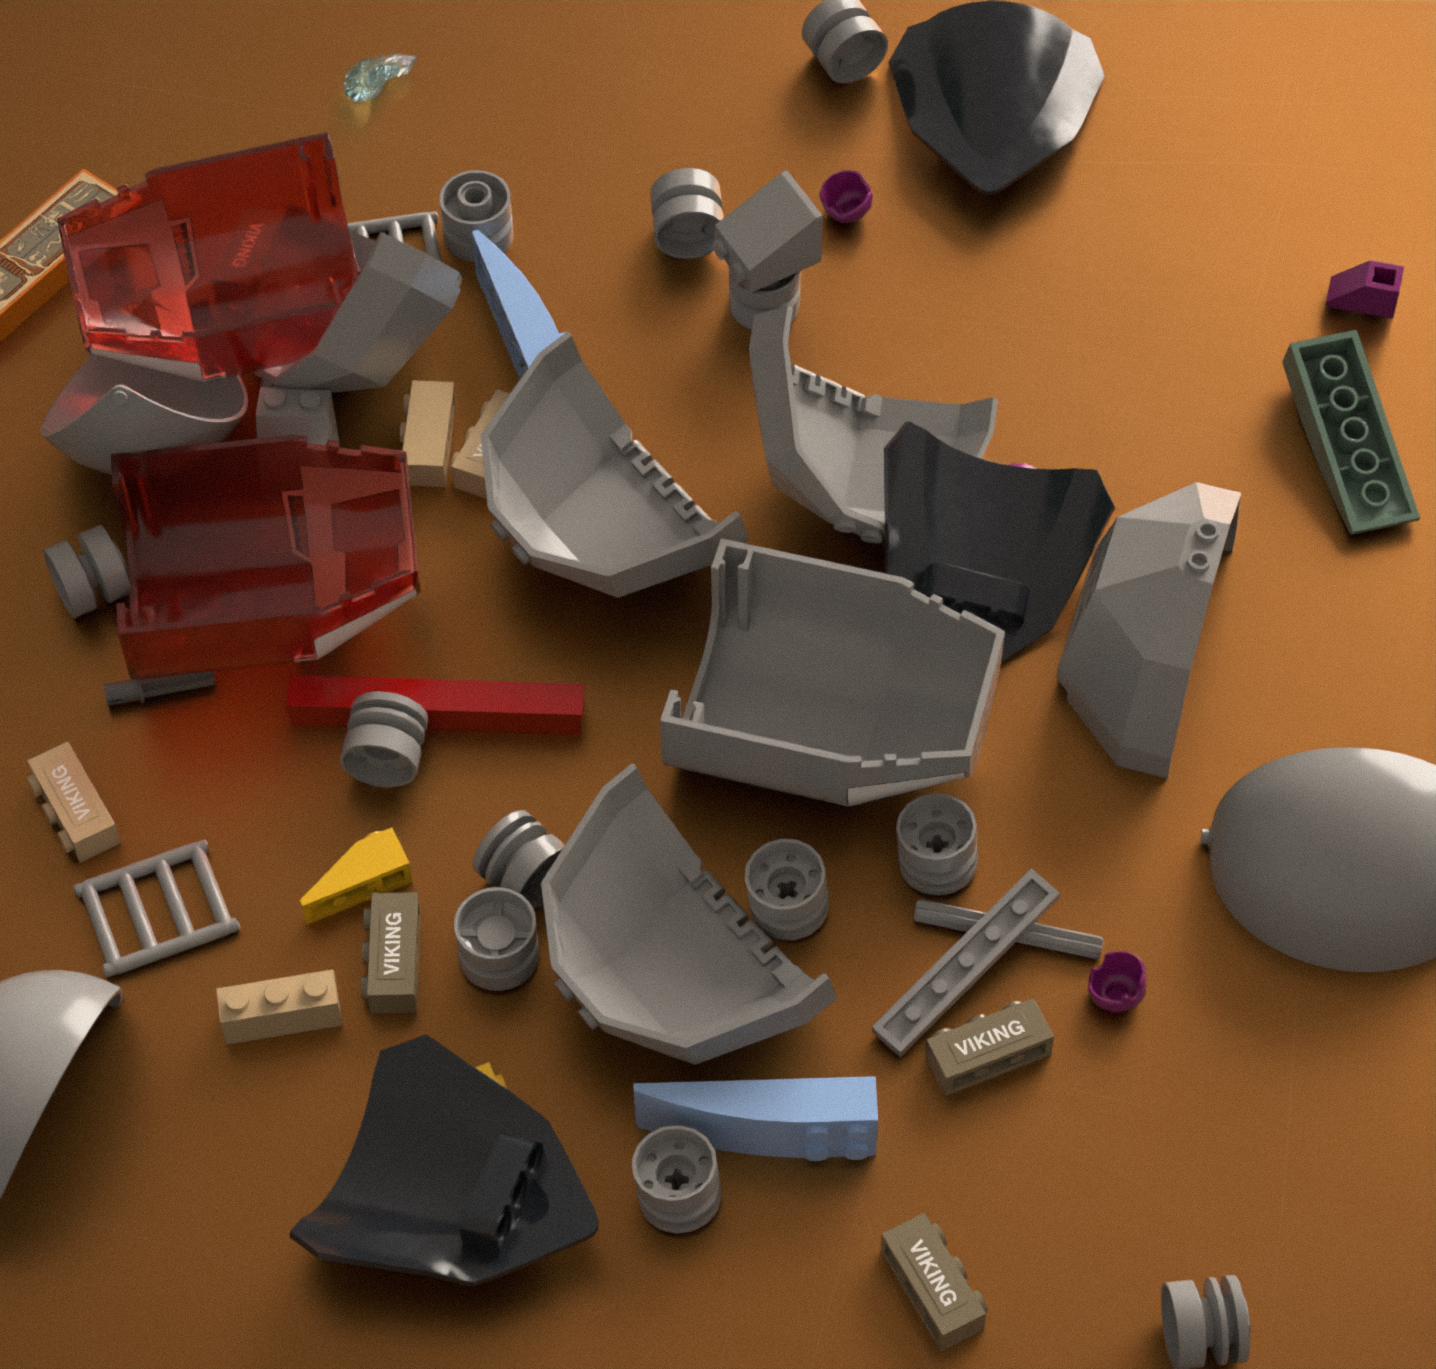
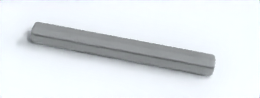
(1037, 935)

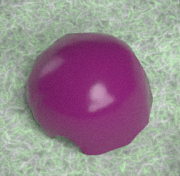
(846, 196)
(1118, 982)

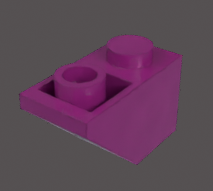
(1367, 289)

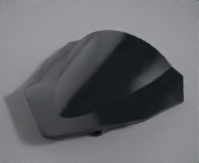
(995, 88)
(989, 532)
(448, 1177)

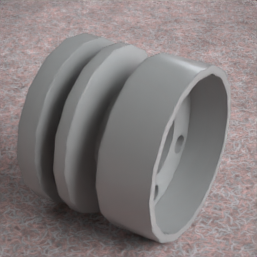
(384, 739)
(937, 844)
(517, 855)
(787, 889)
(671, 1160)
(1211, 1321)

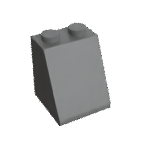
(770, 234)
(296, 413)

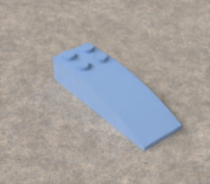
(513, 303)
(769, 1116)

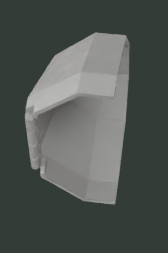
(380, 322)
(830, 440)
(585, 494)
(1143, 622)
(651, 945)

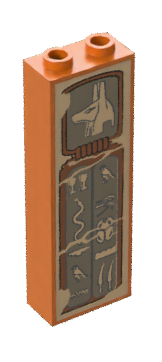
(33, 252)

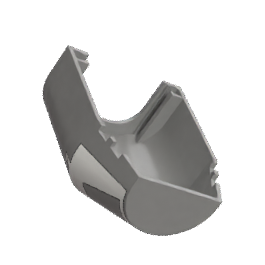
(832, 682)

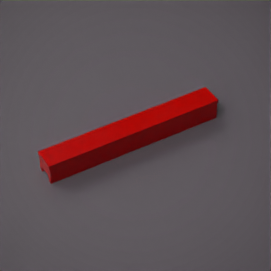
(448, 703)

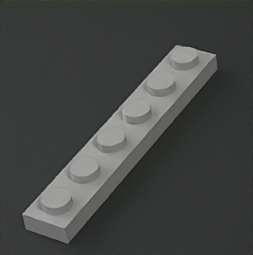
(965, 962)

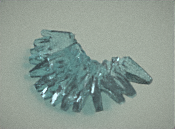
(368, 76)

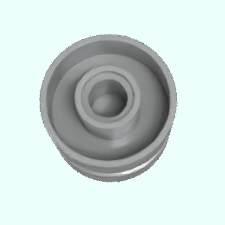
(844, 39)
(473, 203)
(685, 212)
(776, 295)
(98, 566)
(496, 938)

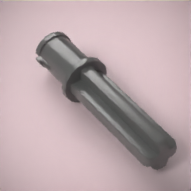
(136, 690)

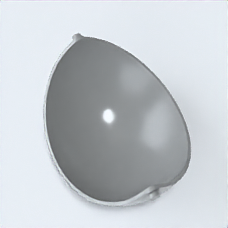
(134, 408)
(1332, 857)
(40, 1032)

